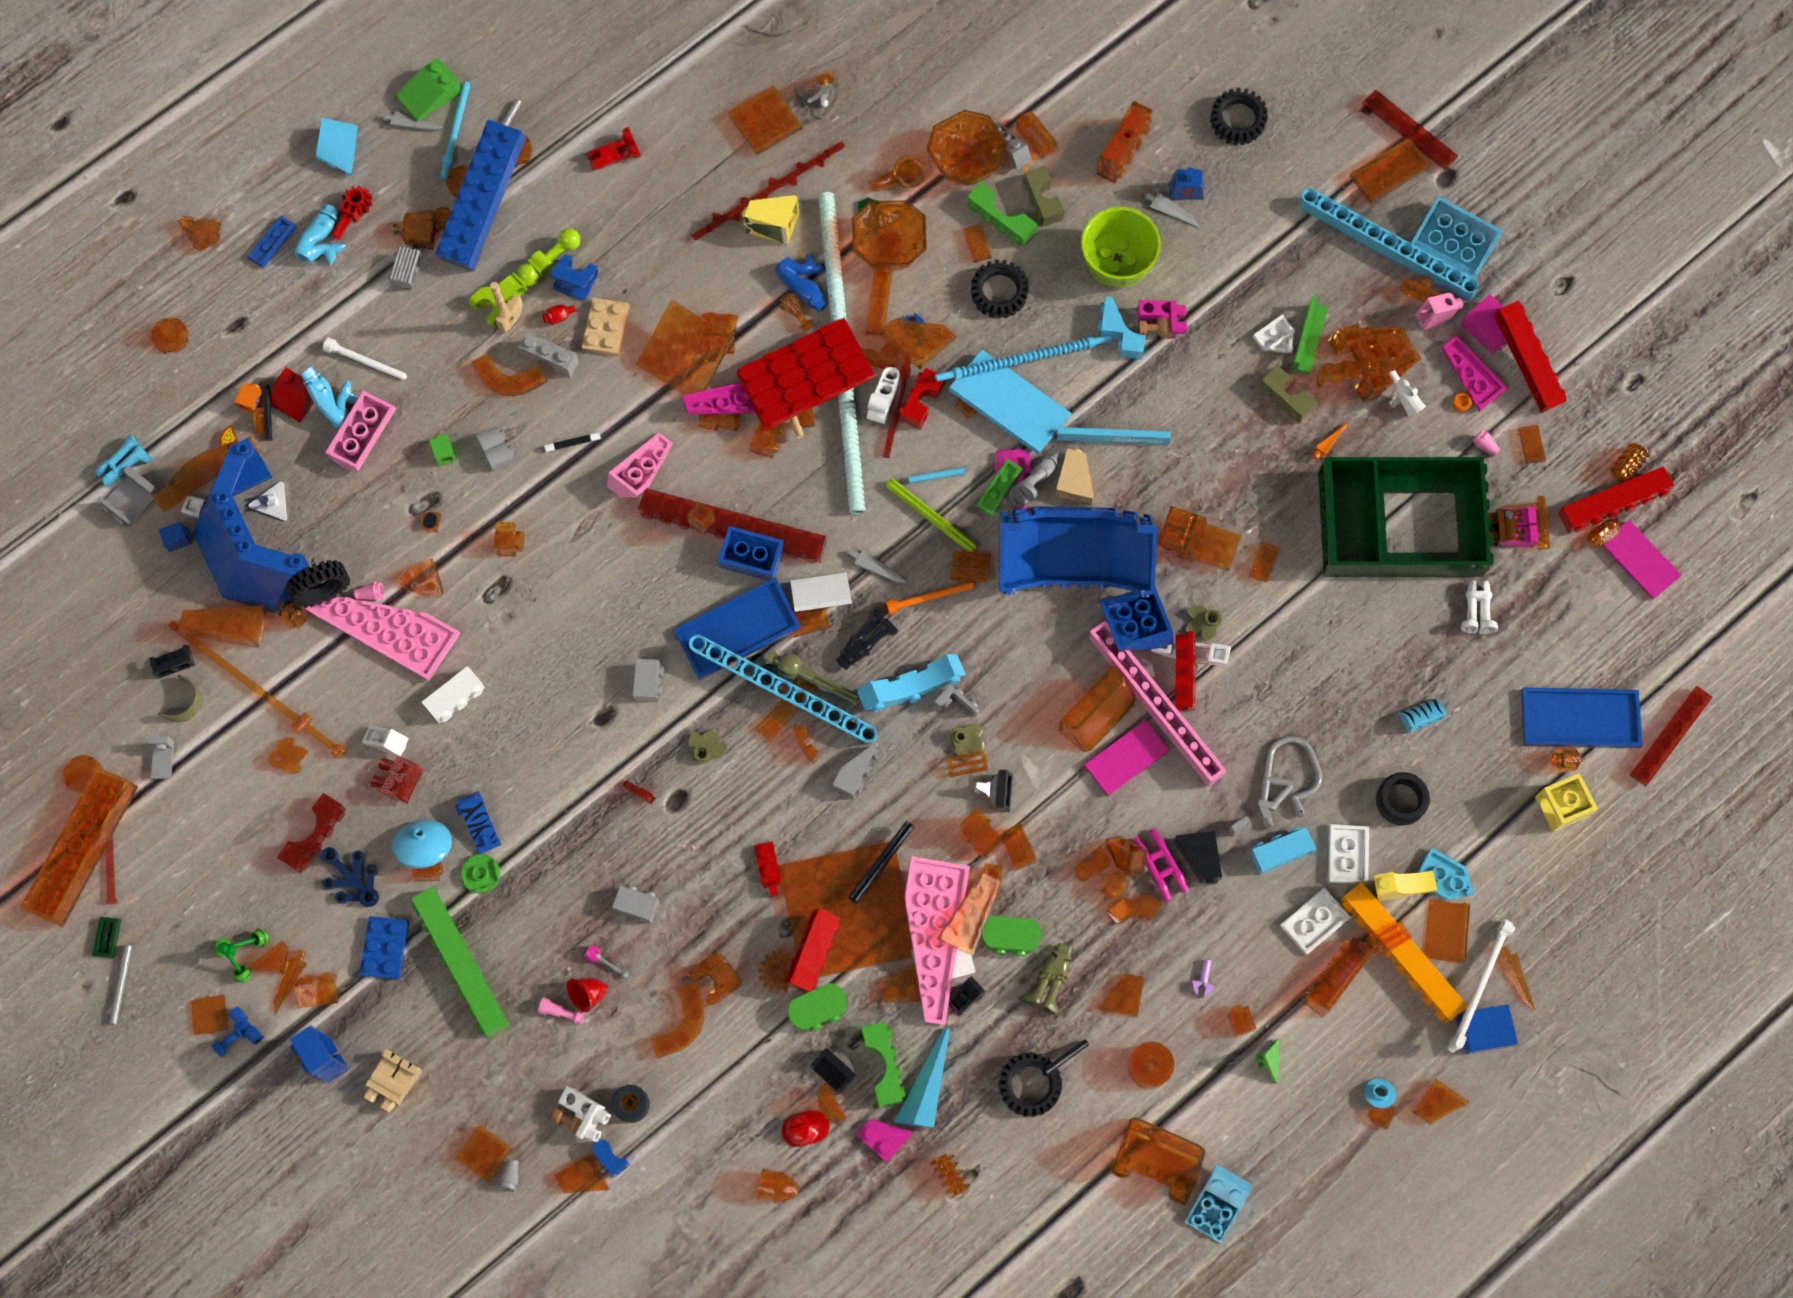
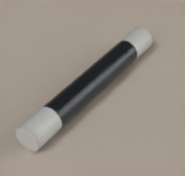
(572, 442)

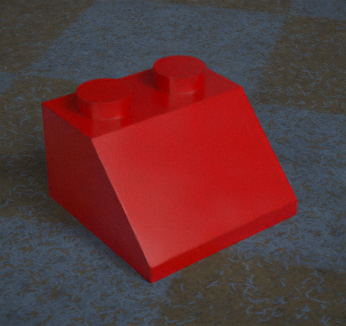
(291, 395)

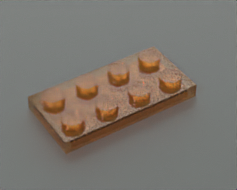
(1389, 170)

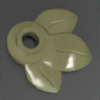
(1200, 622)
(971, 739)
(708, 744)

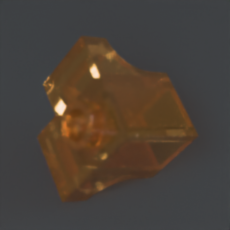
(507, 539)

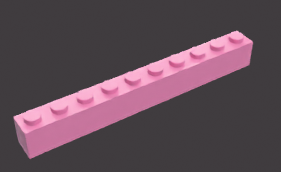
(1159, 706)

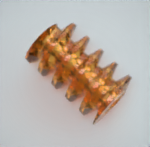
(1629, 462)
(950, 1175)

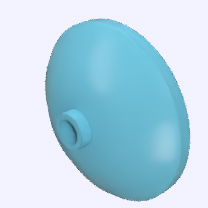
(421, 843)

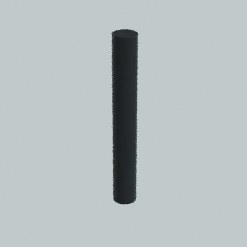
(267, 412)
(1065, 1057)

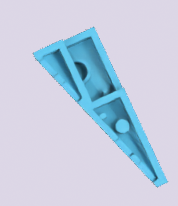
(922, 1099)

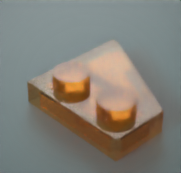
(1125, 996)
(581, 1177)

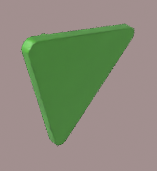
(1270, 1060)

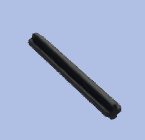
(881, 862)

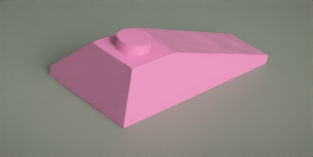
(640, 468)

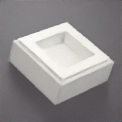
(193, 506)

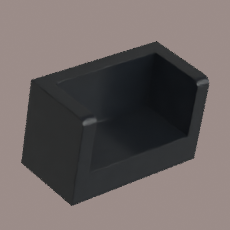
(833, 1071)

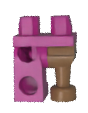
(1166, 316)

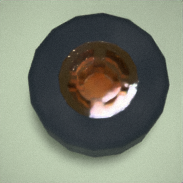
(637, 1104)

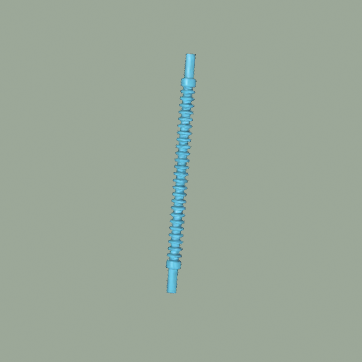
(957, 373)

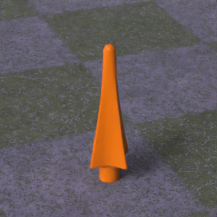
(1323, 447)

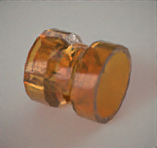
(441, 217)

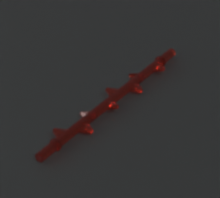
(774, 184)

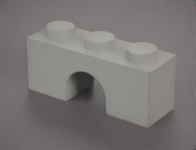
(538, 349)

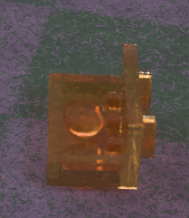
(970, 566)
(316, 990)

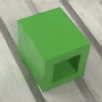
(442, 449)

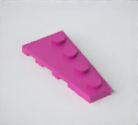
(1474, 375)
(720, 400)

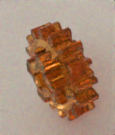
(775, 980)

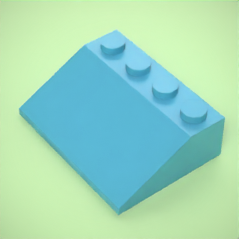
(1457, 237)

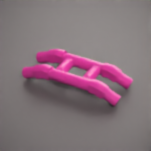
(1173, 868)

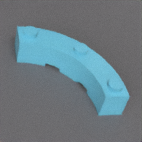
(912, 685)

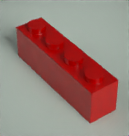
(812, 950)

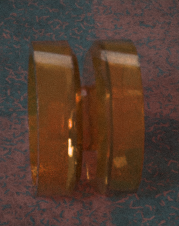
(1157, 1055)

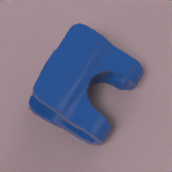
(573, 282)

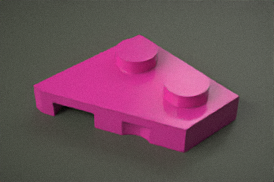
(883, 1138)

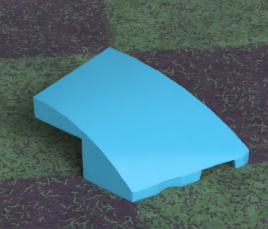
(337, 144)

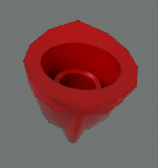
(586, 992)

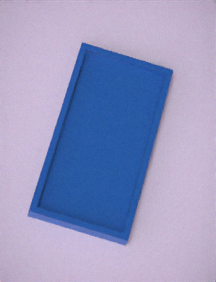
(740, 626)
(1581, 717)

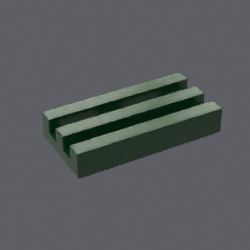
(96, 952)

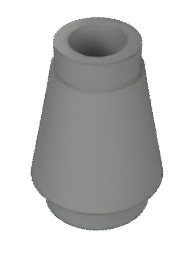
(509, 1176)

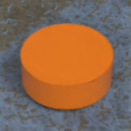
(1462, 402)

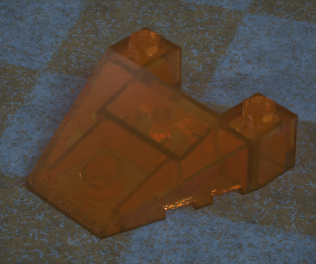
(1373, 344)

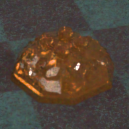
(967, 147)
(889, 234)

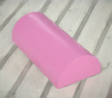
(360, 431)

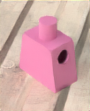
(1438, 310)

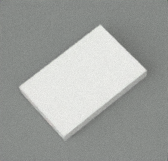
(821, 592)
(1348, 854)
(1315, 921)

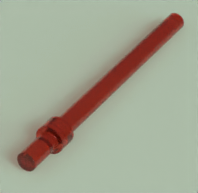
(905, 372)

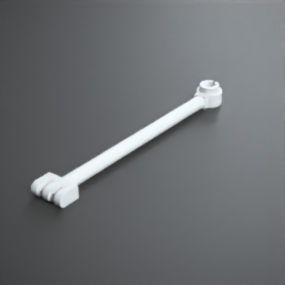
(1505, 929)

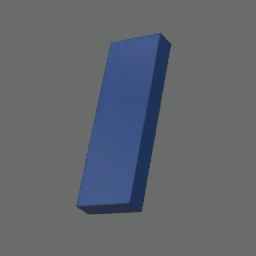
(272, 241)

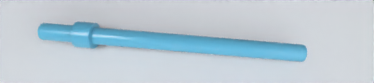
(447, 160)

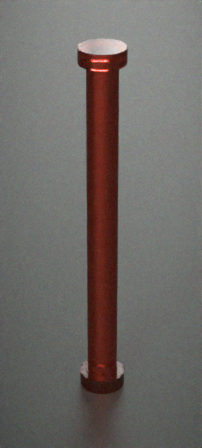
(110, 875)

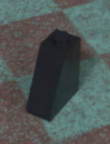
(1202, 855)

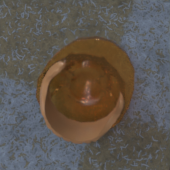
(909, 172)

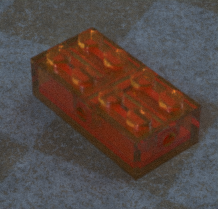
(1124, 142)

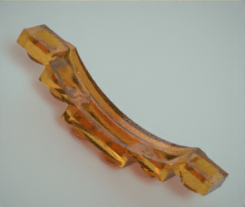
(193, 475)

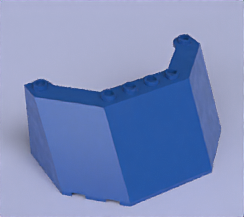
(1077, 549)
(237, 564)

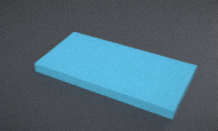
(1012, 404)

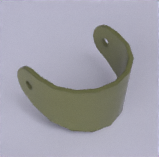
(193, 708)

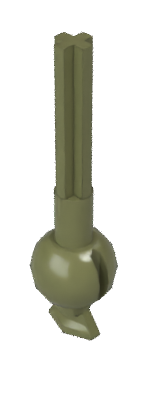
(791, 666)

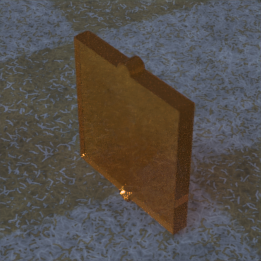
(209, 1015)

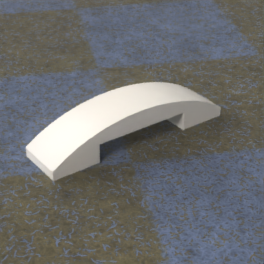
(1205, 654)

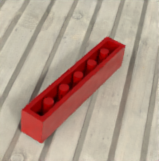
(1530, 356)
(1616, 499)

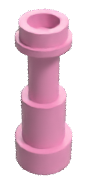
(548, 1007)

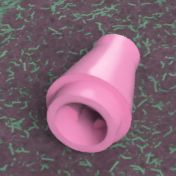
(1486, 443)
(372, 591)

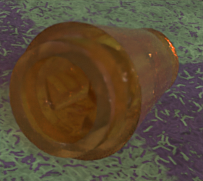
(884, 181)

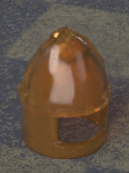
(777, 1186)

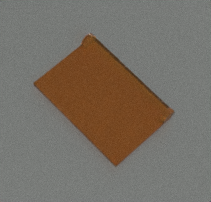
(1447, 931)

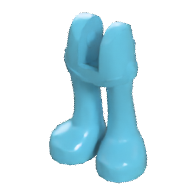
(113, 473)

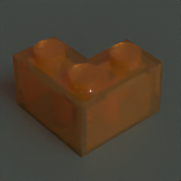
(978, 831)

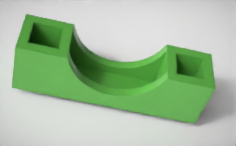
(1018, 228)
(877, 1039)

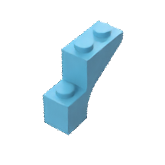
(1112, 325)

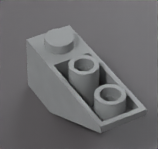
(1017, 150)
(853, 773)

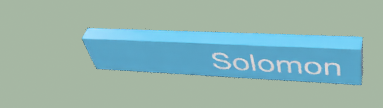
(1113, 435)

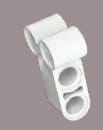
(880, 403)

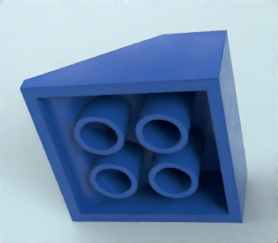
(1137, 621)

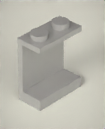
(129, 498)

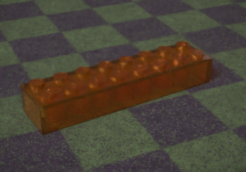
(79, 847)

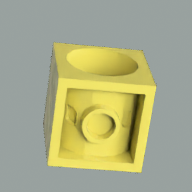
(1566, 802)

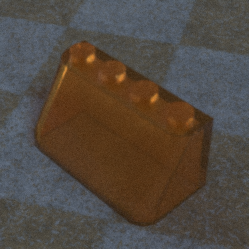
(1098, 711)

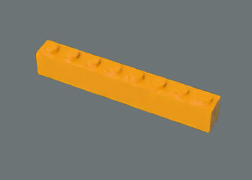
(1407, 957)

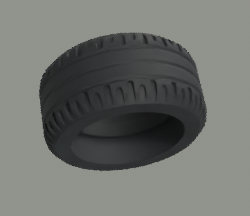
(1416, 785)

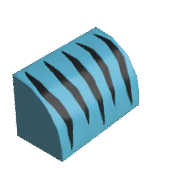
(1422, 715)

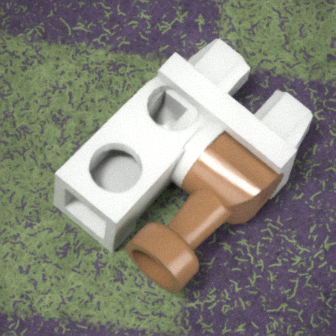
(586, 1117)

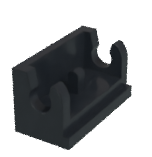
(172, 662)

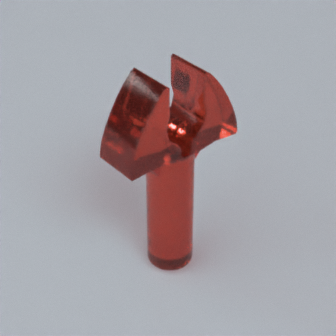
(641, 792)

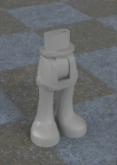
(1025, 490)

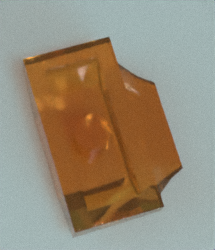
(829, 1105)

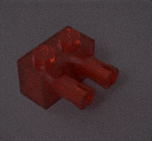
(400, 780)

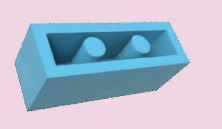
(1282, 850)

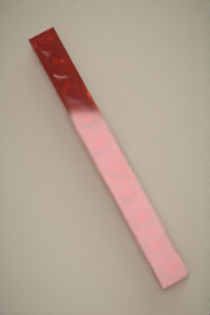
(675, 509)

